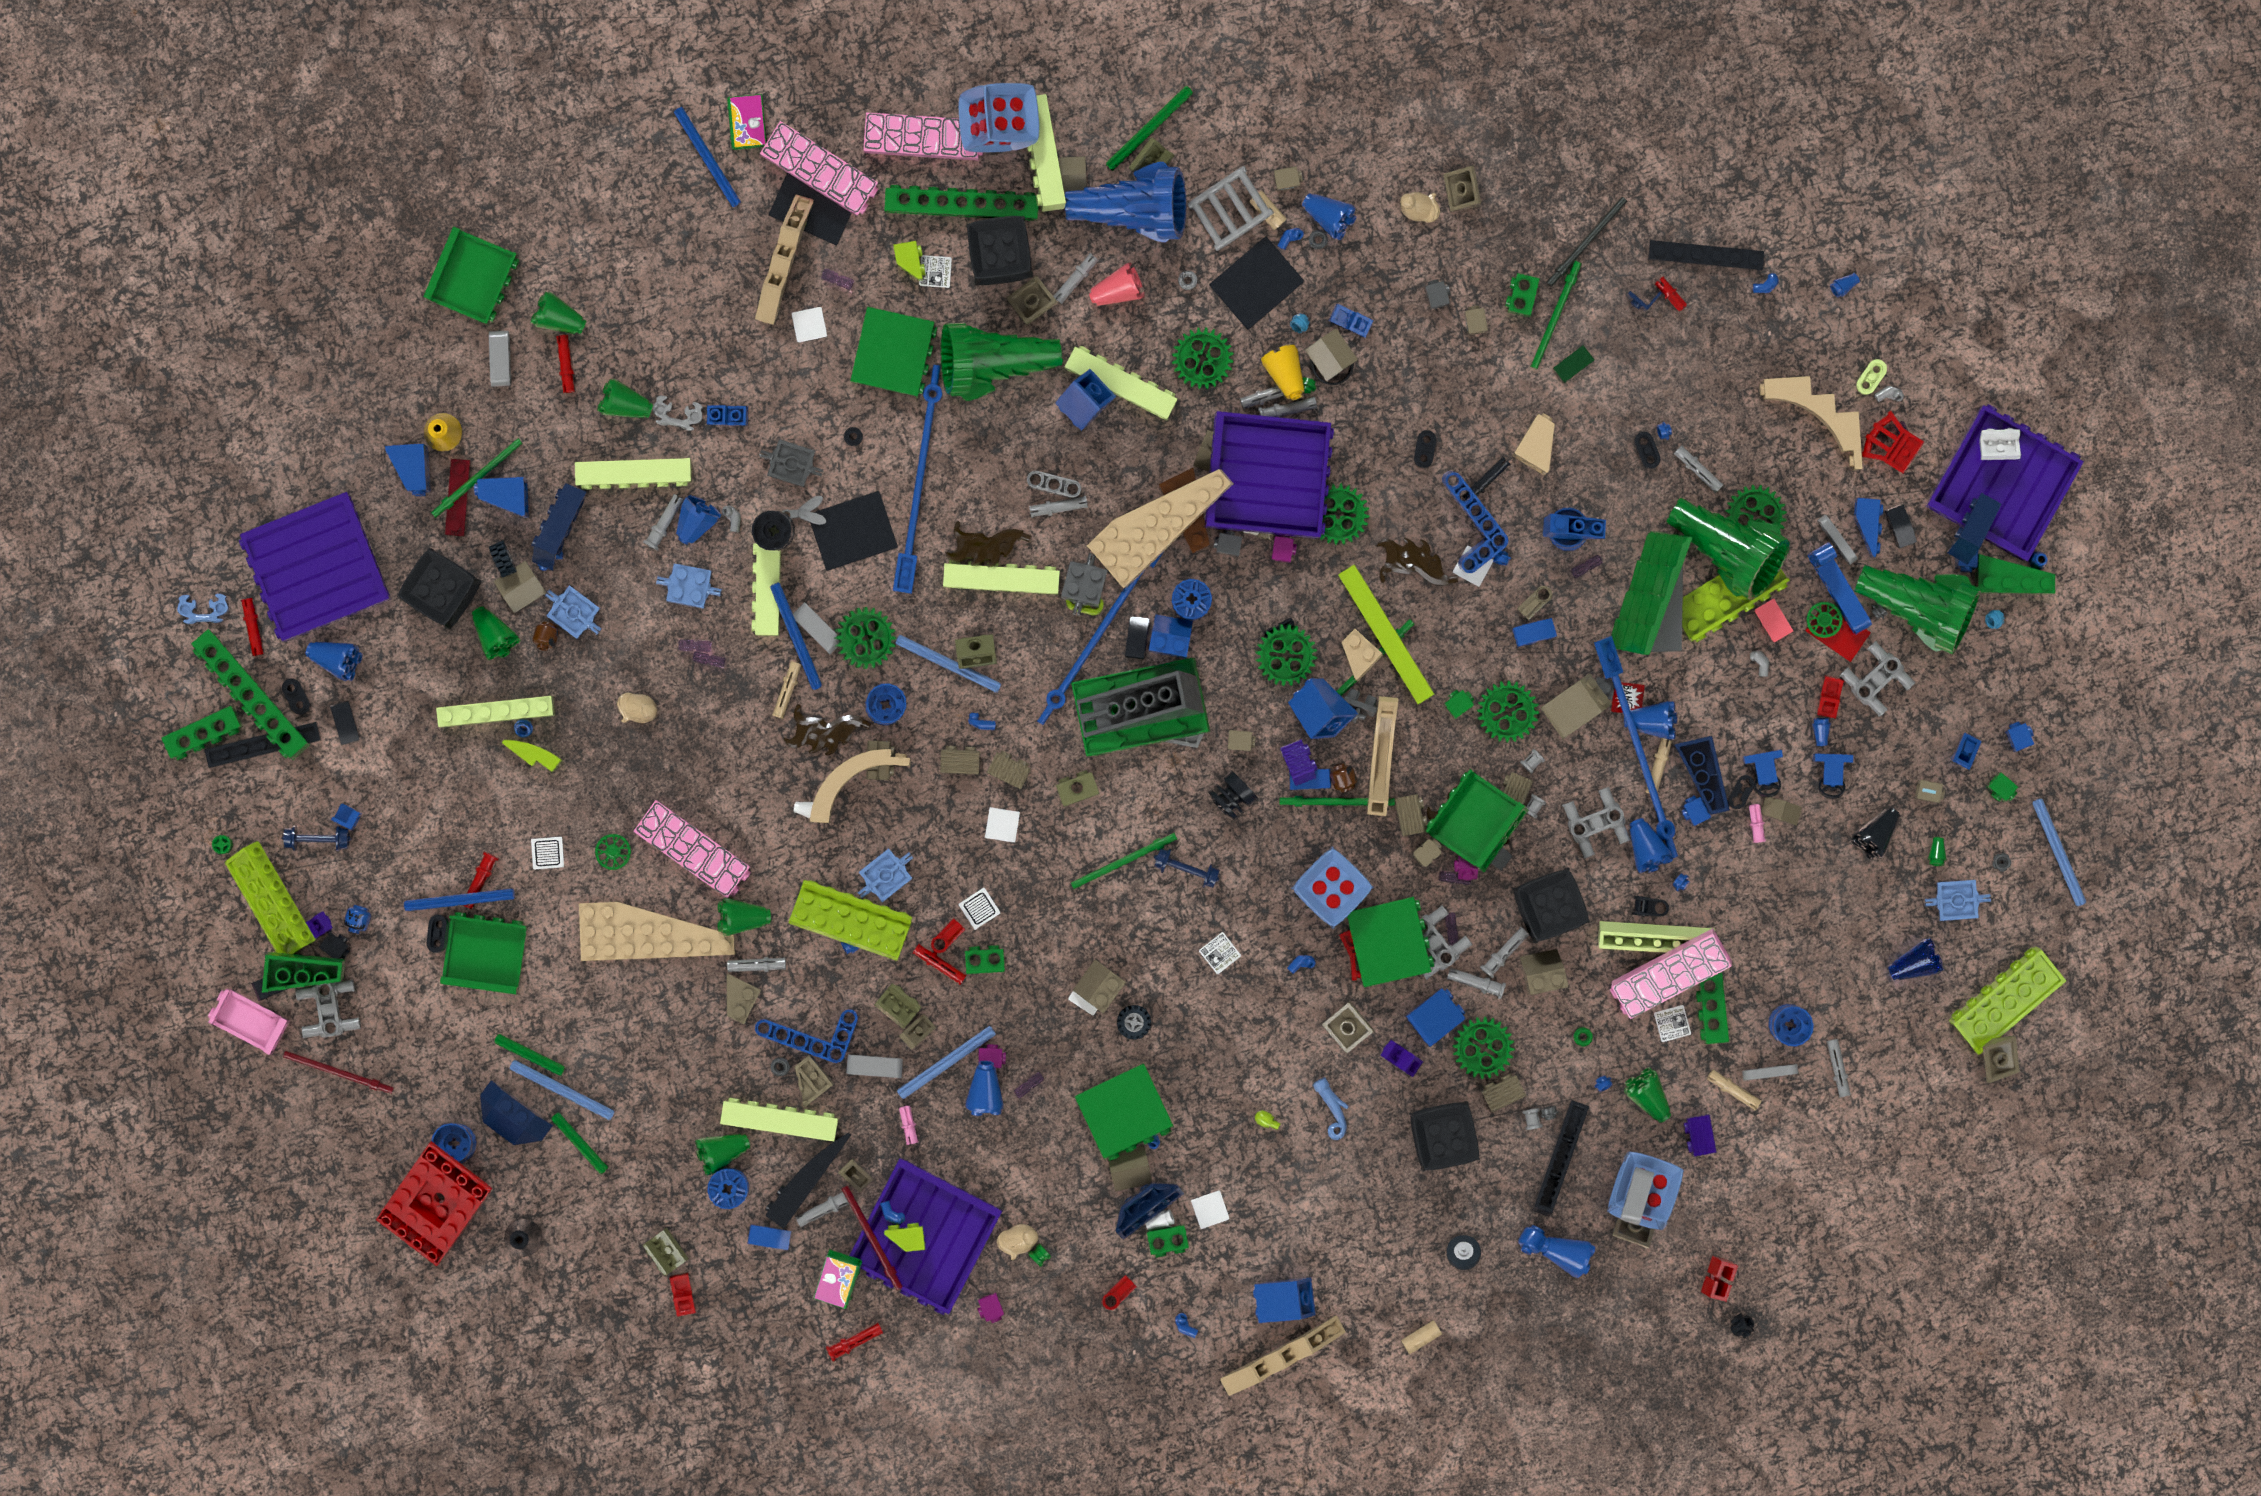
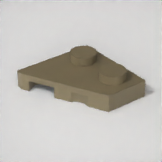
(740, 998)
(812, 1079)

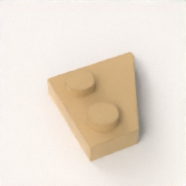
(1360, 653)

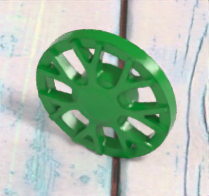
(1824, 619)
(613, 851)

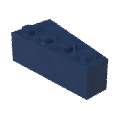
(557, 526)
(1705, 771)

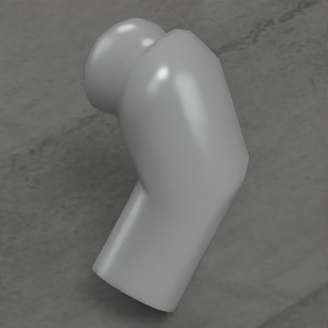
(1889, 392)
(1763, 662)

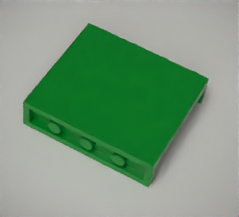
(471, 276)
(893, 352)
(1476, 820)
(1390, 941)
(484, 953)
(1124, 1112)

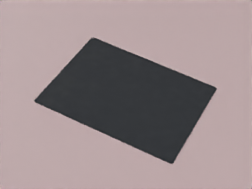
(826, 217)
(1256, 282)
(854, 531)

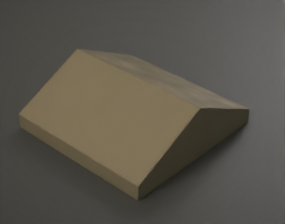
(1073, 173)
(1031, 300)
(1331, 354)
(520, 587)
(1348, 1027)
(2000, 1058)
(1633, 1233)

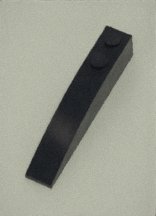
(1560, 1159)
(801, 1185)

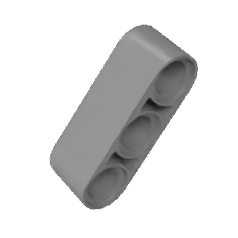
(499, 358)
(1044, 484)
(816, 627)
(874, 1066)
(1637, 1196)

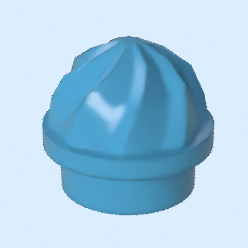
(1299, 323)
(1994, 619)

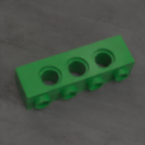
(173, 740)
(1720, 1034)

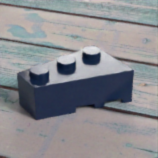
(1974, 528)

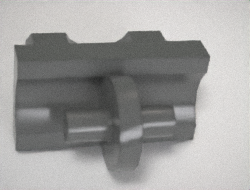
(1368, 708)

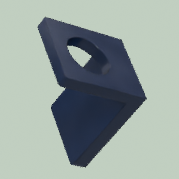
(1638, 303)

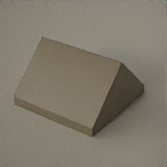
(1462, 189)
(1130, 1169)

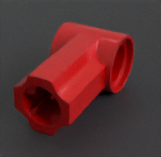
(948, 935)
(1119, 1291)

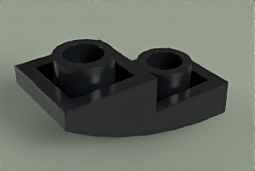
(1901, 526)
(1137, 637)
(344, 722)

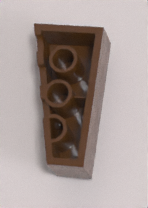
(1196, 534)

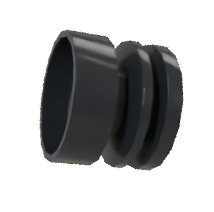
(765, 538)
(1233, 795)

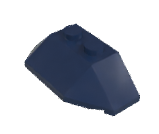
(511, 1117)
(1144, 1206)

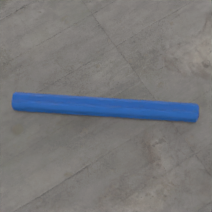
(707, 157)
(796, 636)
(461, 899)

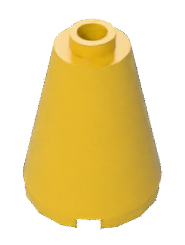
(1285, 370)
(447, 437)

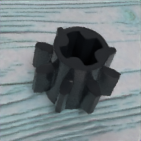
(1742, 1325)

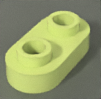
(1871, 377)

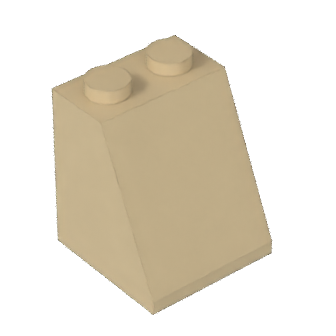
(1537, 444)

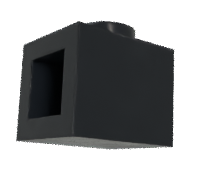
(336, 946)

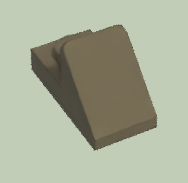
(1204, 454)
(917, 1031)

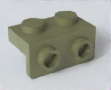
(1151, 153)
(898, 1005)
(665, 1252)

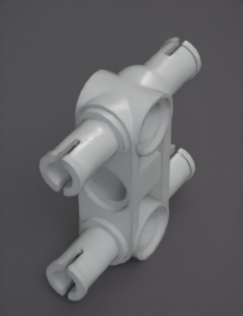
(1877, 678)
(1596, 822)
(1439, 945)
(328, 1009)

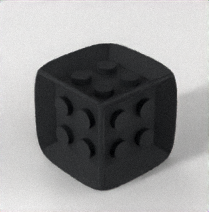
(999, 250)
(439, 588)
(1551, 905)
(1444, 1136)

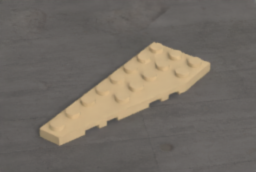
(1145, 533)
(630, 932)

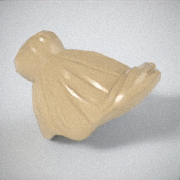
(1420, 207)
(637, 708)
(1017, 1240)

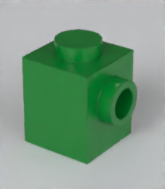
(1459, 703)
(2002, 788)

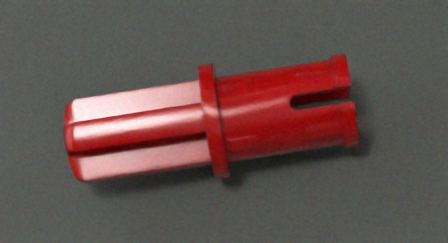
(1671, 294)

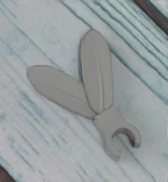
(805, 513)

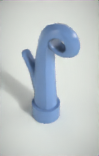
(1333, 1103)

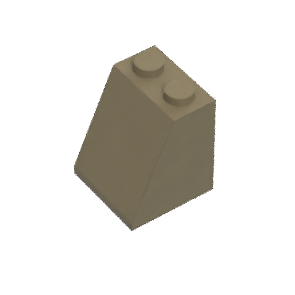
(1576, 706)
(1543, 972)
(1099, 986)

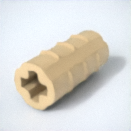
(1275, 219)
(1421, 1337)

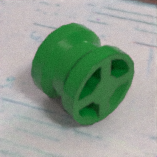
(220, 842)
(1039, 1255)

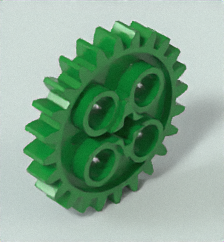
(1218, 364)
(1340, 497)
(1762, 499)
(849, 642)
(1284, 672)
(1499, 696)
(1473, 1062)

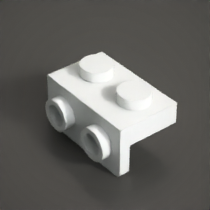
(1999, 444)

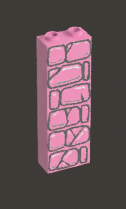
(915, 136)
(819, 169)
(693, 849)
(1671, 974)

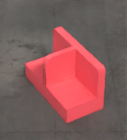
(1773, 620)

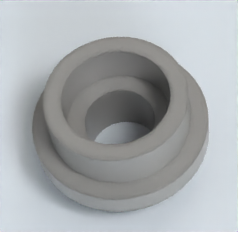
(1183, 275)

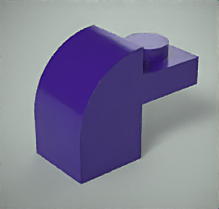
(319, 925)
(1401, 1058)

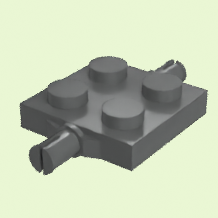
(791, 463)
(1084, 584)

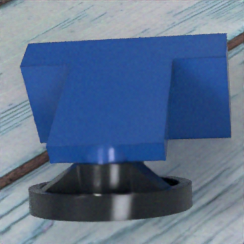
(1765, 771)
(1832, 773)

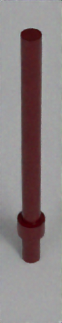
(373, 1084)
(889, 1271)

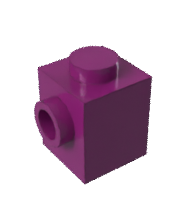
(1283, 548)
(1465, 869)
(993, 1054)
(990, 1308)

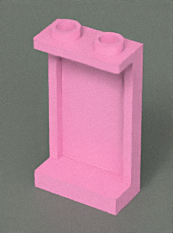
(248, 1020)

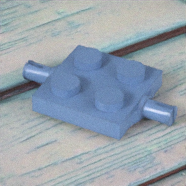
(689, 586)
(573, 612)
(885, 875)
(1957, 900)

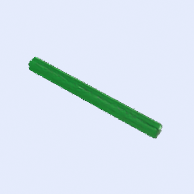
(1149, 128)

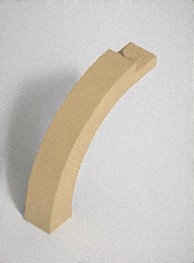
(1382, 756)
(843, 773)

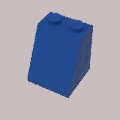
(1085, 399)
(412, 467)
(505, 493)
(1170, 636)
(1321, 709)
(1436, 1016)
(1284, 1300)

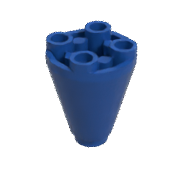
(1330, 214)
(336, 658)
(1656, 719)
(1648, 847)
(985, 1091)
(1568, 1254)

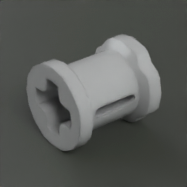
(1532, 761)
(1535, 805)
(1532, 1118)

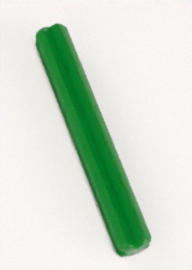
(529, 1054)
(579, 1143)

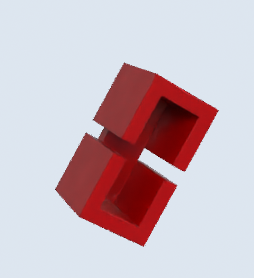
(1713, 1285)

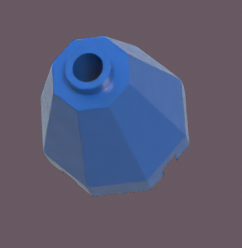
(695, 519)

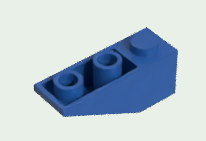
(1867, 520)
(1573, 527)

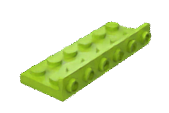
(1714, 603)
(269, 899)
(850, 919)
(2007, 999)

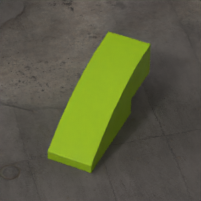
(533, 754)

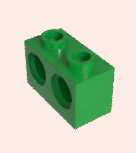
(1526, 296)
(985, 965)
(1167, 1235)

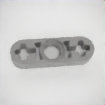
(1837, 539)
(1770, 1072)

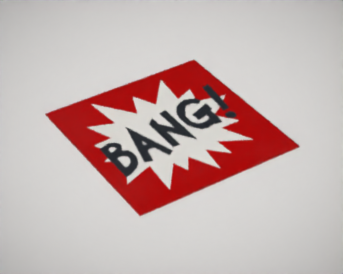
(1634, 695)

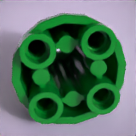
(557, 315)
(623, 401)
(493, 634)
(741, 916)
(1649, 1094)
(720, 1151)

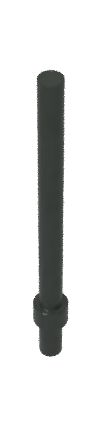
(1562, 268)

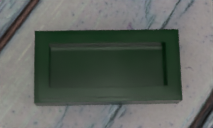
(1573, 364)

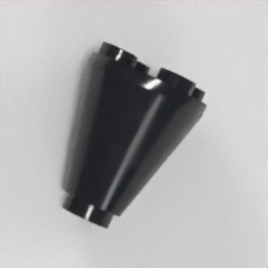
(1877, 834)
(529, 1232)

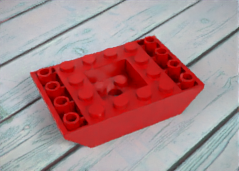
(421, 1216)

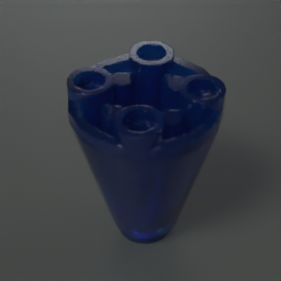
(1917, 962)

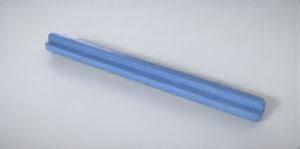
(948, 663)
(2059, 852)
(946, 1062)
(562, 1090)

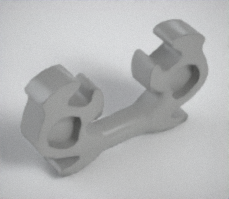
(694, 416)

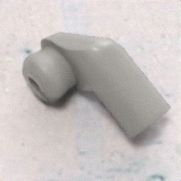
(734, 516)

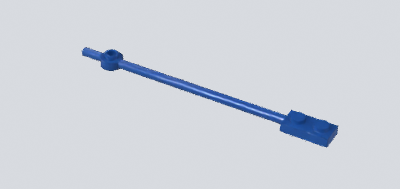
(907, 562)
(1086, 652)
(1612, 667)

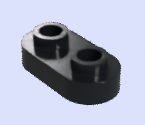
(1425, 449)
(1647, 450)
(296, 696)
(436, 933)

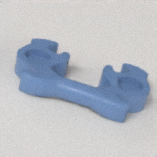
(186, 609)

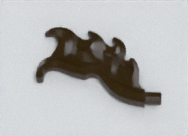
(985, 548)
(1413, 558)
(822, 734)

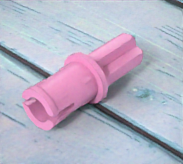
(1757, 823)
(908, 1125)

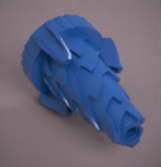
(1150, 204)

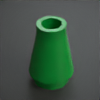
(1937, 853)

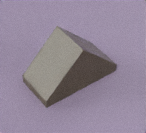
(1781, 810)
(856, 1175)

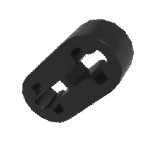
(1745, 794)

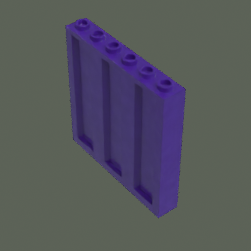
(1275, 474)
(2025, 487)
(314, 567)
(954, 1235)

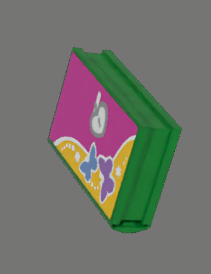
(746, 121)
(838, 1279)

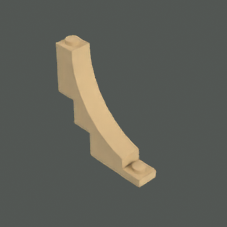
(782, 259)
(1843, 426)
(1283, 1356)

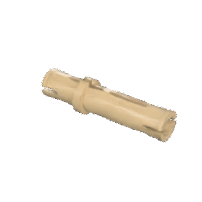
(787, 689)
(1660, 762)
(1739, 1093)

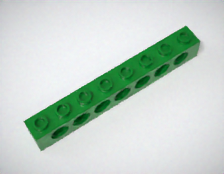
(893, 205)
(209, 641)

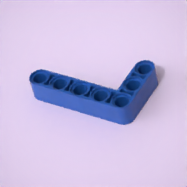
(1478, 520)
(1839, 588)
(810, 1040)

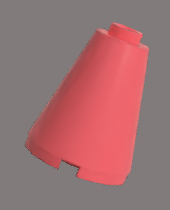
(1118, 287)

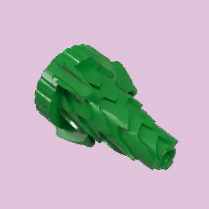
(976, 358)
(1746, 556)
(1935, 610)

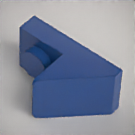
(1966, 751)

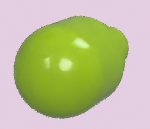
(1266, 1120)

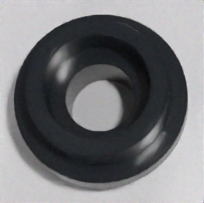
(857, 441)

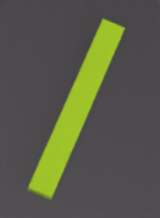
(1386, 634)

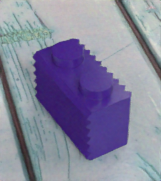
(1298, 762)
(1700, 1135)

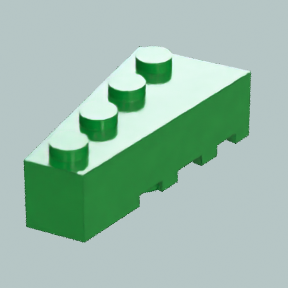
(2004, 577)
(294, 970)

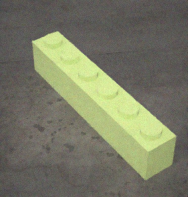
(1045, 163)
(1123, 384)
(633, 472)
(767, 573)
(1002, 578)
(495, 711)
(1645, 936)
(779, 1120)

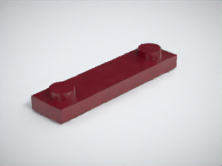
(457, 514)

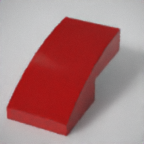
(1830, 696)
(682, 1294)

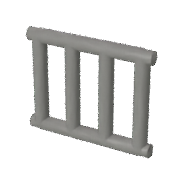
(1210, 194)

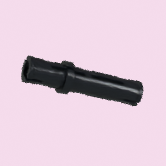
(1488, 477)

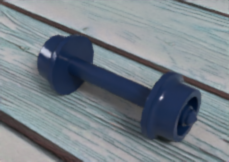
(292, 838)
(1210, 876)

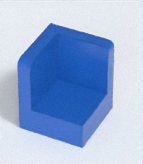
(347, 817)

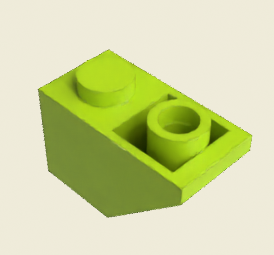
(907, 258)
(908, 1238)

